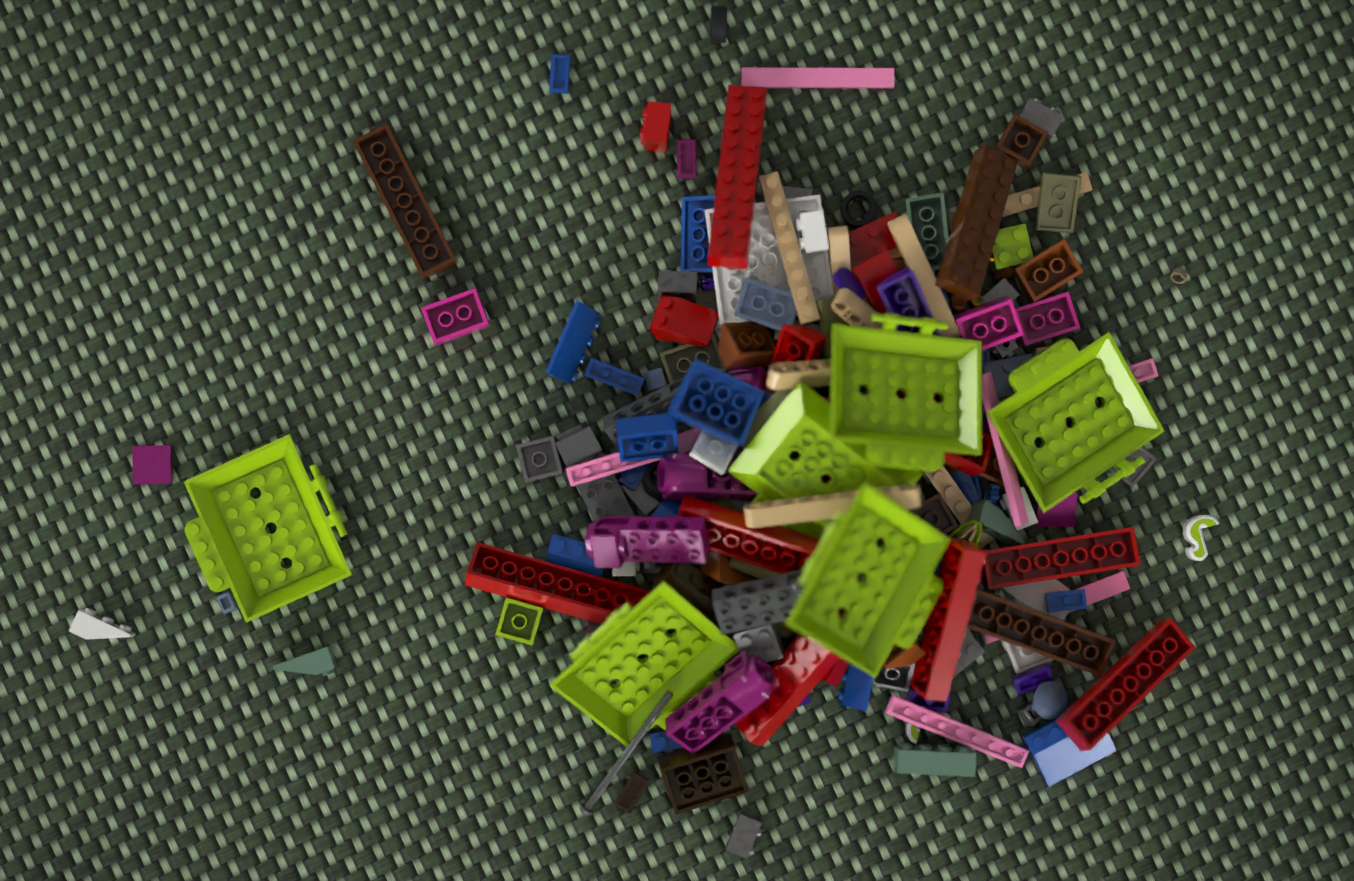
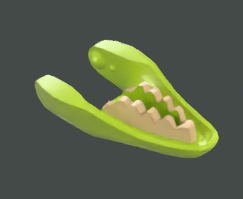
(968, 531)

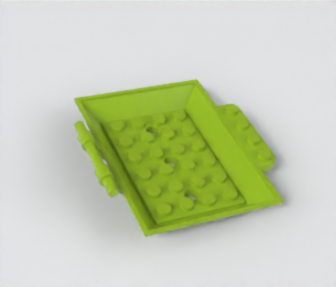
(1065, 385)
(804, 426)
(911, 429)
(233, 535)
(895, 586)
(674, 662)

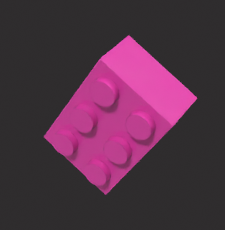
(455, 316)
(1047, 319)
(990, 322)

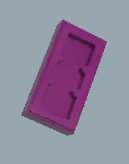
(686, 159)

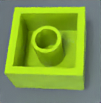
(1011, 247)
(519, 621)

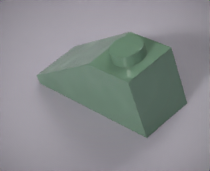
(995, 522)
(311, 663)

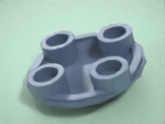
(1049, 700)

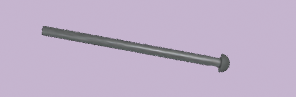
(587, 809)

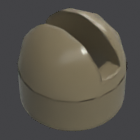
(1177, 279)

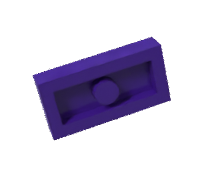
(1031, 678)

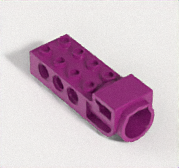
(684, 475)
(646, 539)
(722, 703)

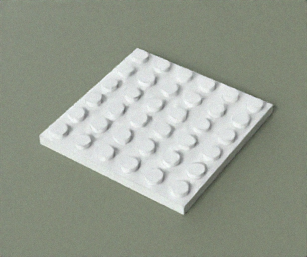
(766, 262)

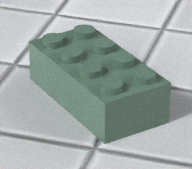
(931, 224)
(934, 760)

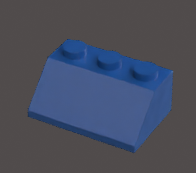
(646, 437)
(571, 554)
(856, 688)

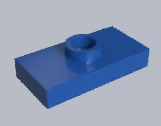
(559, 74)
(967, 486)

